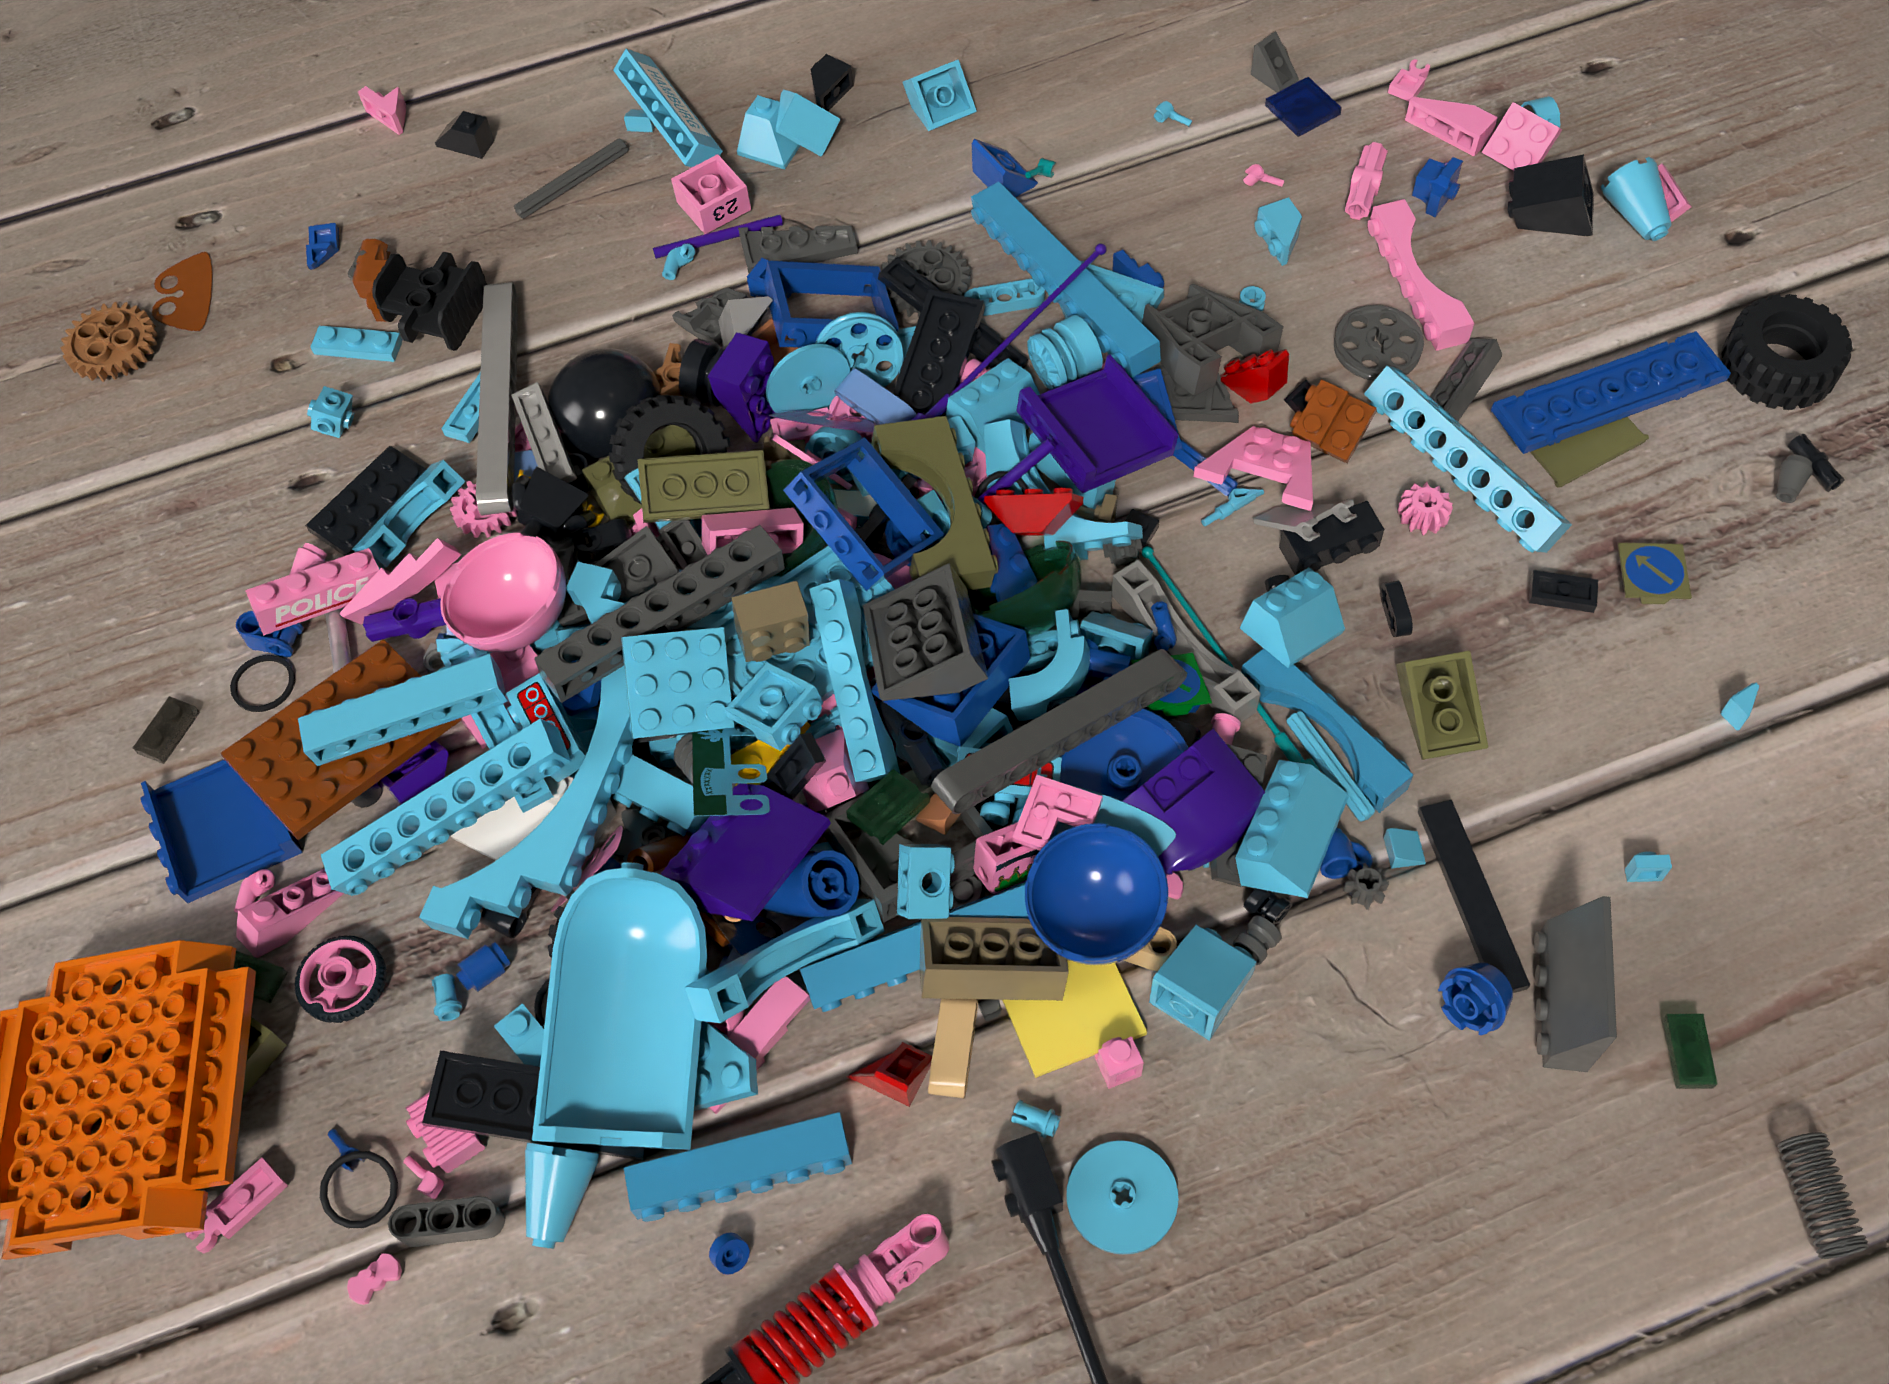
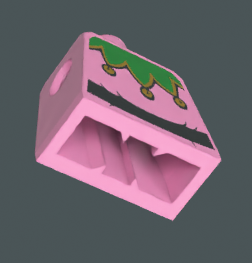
(1001, 861)

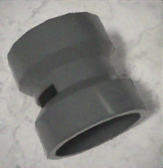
(1258, 938)

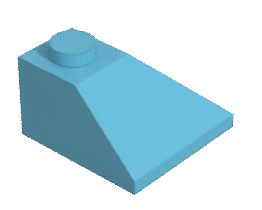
(759, 135)

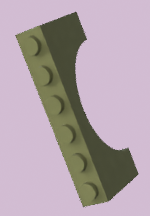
(930, 452)

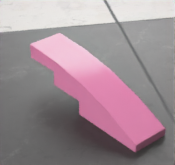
(404, 582)
(768, 1021)

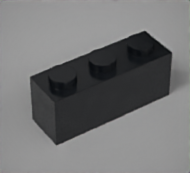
(1336, 541)

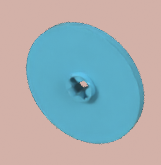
(806, 378)
(1127, 1226)

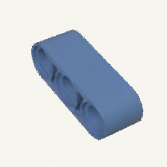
(872, 399)

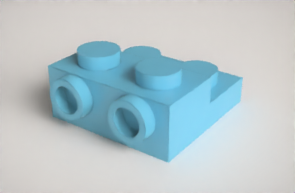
(775, 706)

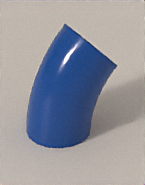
(818, 887)

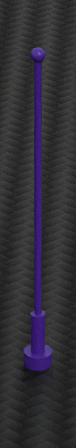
(941, 406)

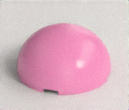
(505, 593)

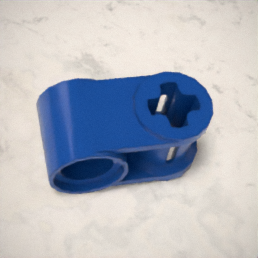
(277, 642)

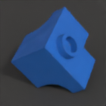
(1437, 184)

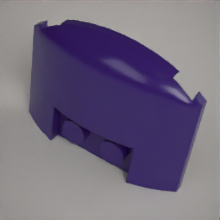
(1205, 801)

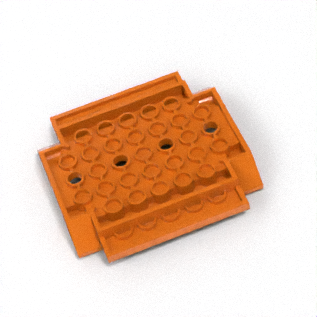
(162, 1095)

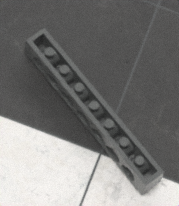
(680, 611)

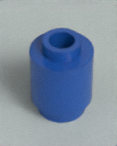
(482, 967)

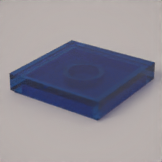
(1303, 106)

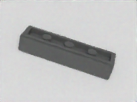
(1466, 376)

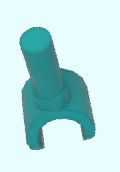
(1044, 168)

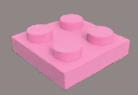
(1521, 138)

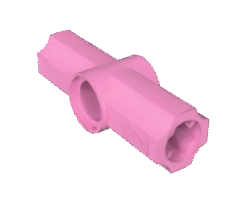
(1366, 181)

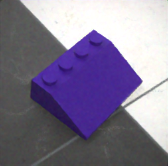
(744, 859)

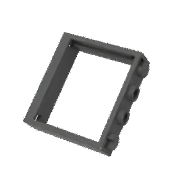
(887, 898)

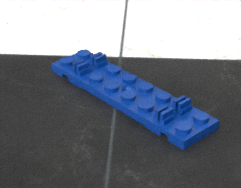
(1584, 399)

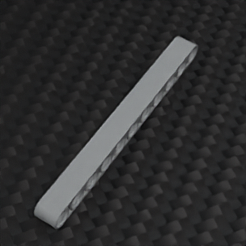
(496, 404)

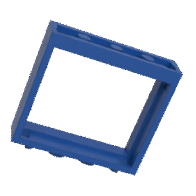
(822, 279)
(884, 489)

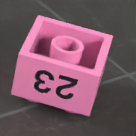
(711, 194)

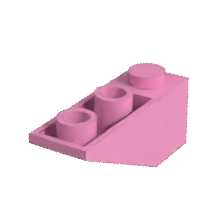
(284, 913)

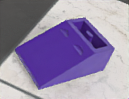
(741, 383)

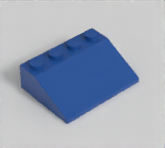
(957, 715)

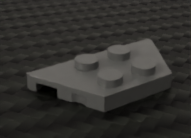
(1208, 406)

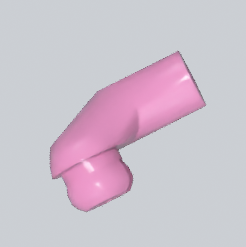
(254, 887)

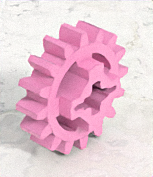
(472, 519)

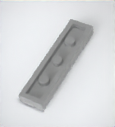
(543, 432)

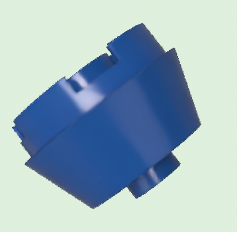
(1476, 997)

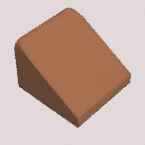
(937, 815)

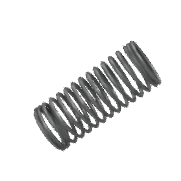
(1817, 1142)

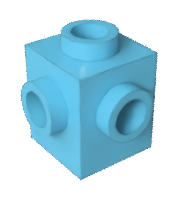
(331, 412)

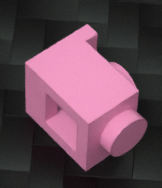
(1119, 1061)

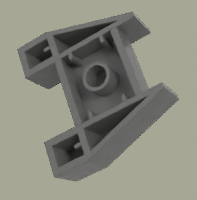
(1200, 327)

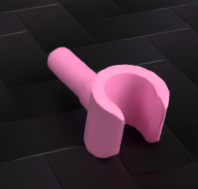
(1257, 173)
(430, 1183)

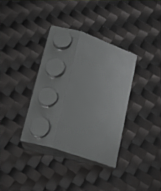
(925, 638)
(1576, 987)

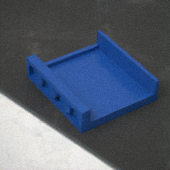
(213, 831)

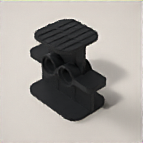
(431, 300)

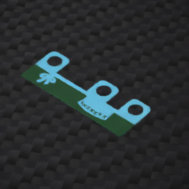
(715, 775)

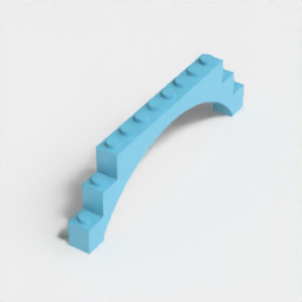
(556, 848)

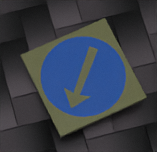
(1654, 572)

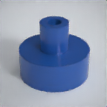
(729, 1253)

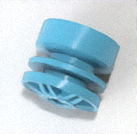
(1065, 352)

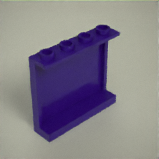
(1099, 426)

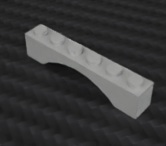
(1227, 686)

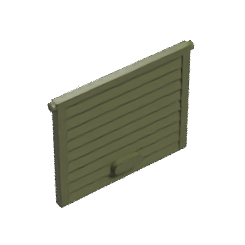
(1588, 450)

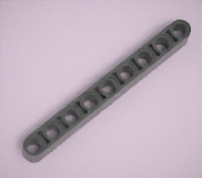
(1057, 731)

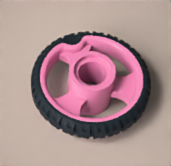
(333, 966)

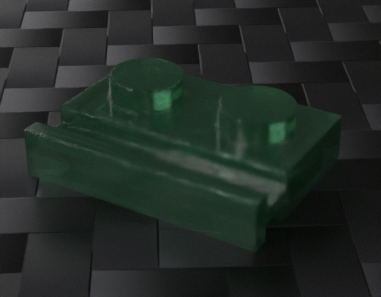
(887, 806)

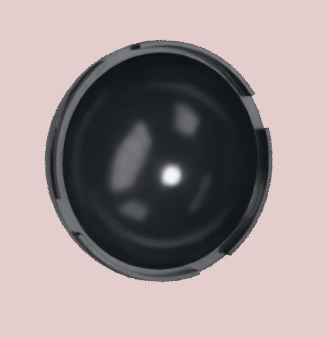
(594, 394)

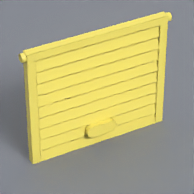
(1070, 1030)

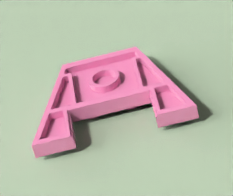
(1267, 456)

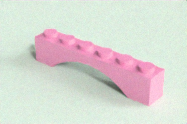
(1442, 316)

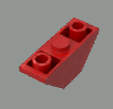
(1257, 376)
(1034, 512)

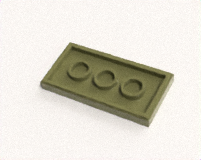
(702, 485)

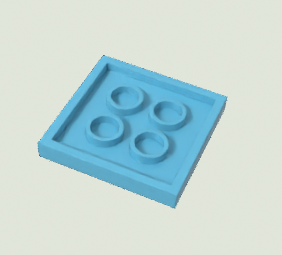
(677, 682)

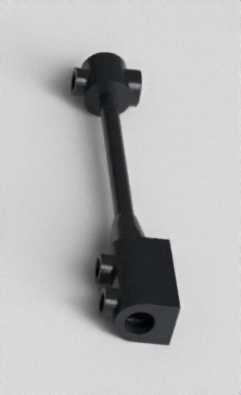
(1035, 1200)

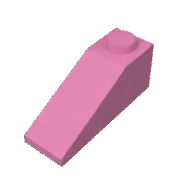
(1453, 122)

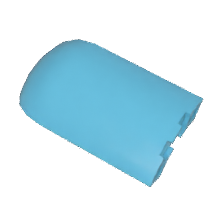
(619, 1015)

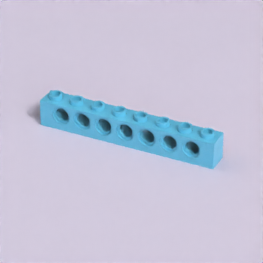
(1548, 522)
(445, 808)

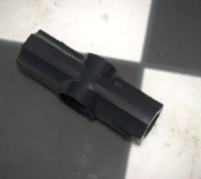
(912, 745)

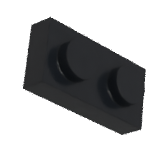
(1563, 591)

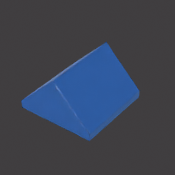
(998, 165)

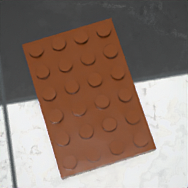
(290, 782)

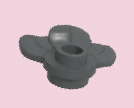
(637, 833)

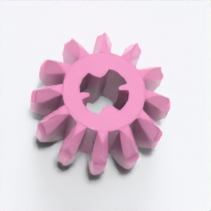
(1425, 508)

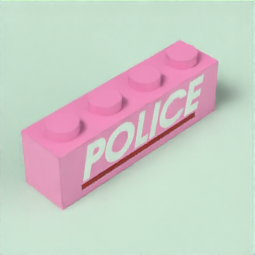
(311, 591)

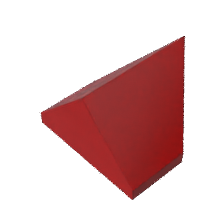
(896, 1074)

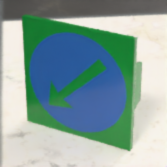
(1188, 694)

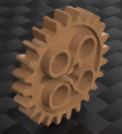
(109, 341)

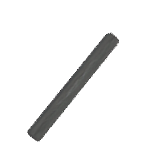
(570, 178)

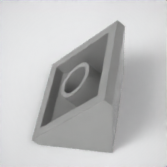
(742, 316)

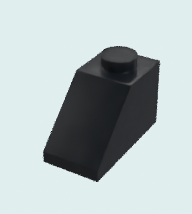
(830, 81)
(467, 135)

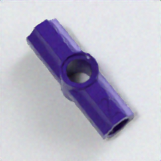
(405, 618)

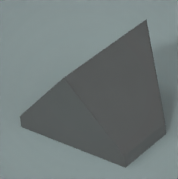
(1272, 64)

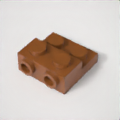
(1332, 420)

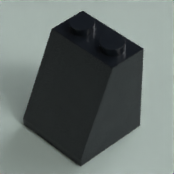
(1553, 197)

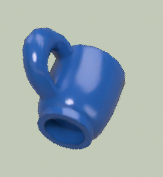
(1341, 856)

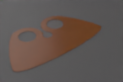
(196, 282)

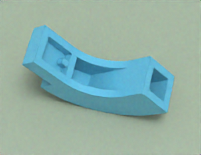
(1059, 679)

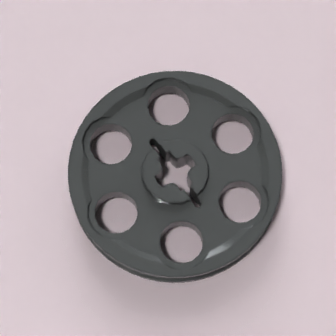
(1386, 335)

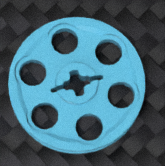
(866, 342)

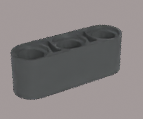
(431, 1214)

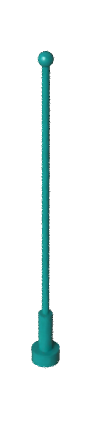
(1281, 739)

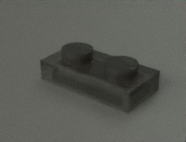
(166, 730)

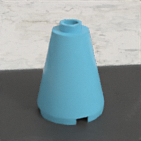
(1640, 198)
(554, 1190)

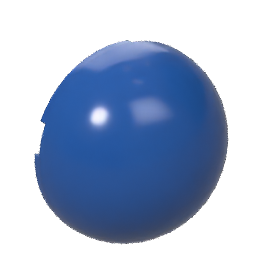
(1096, 894)

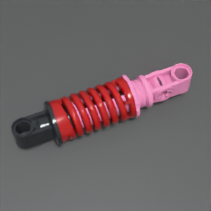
(836, 1305)

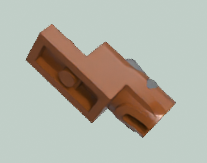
(365, 268)

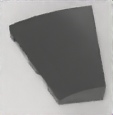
(704, 320)

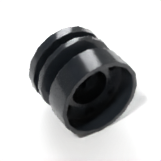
(694, 371)

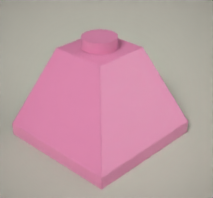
(835, 778)

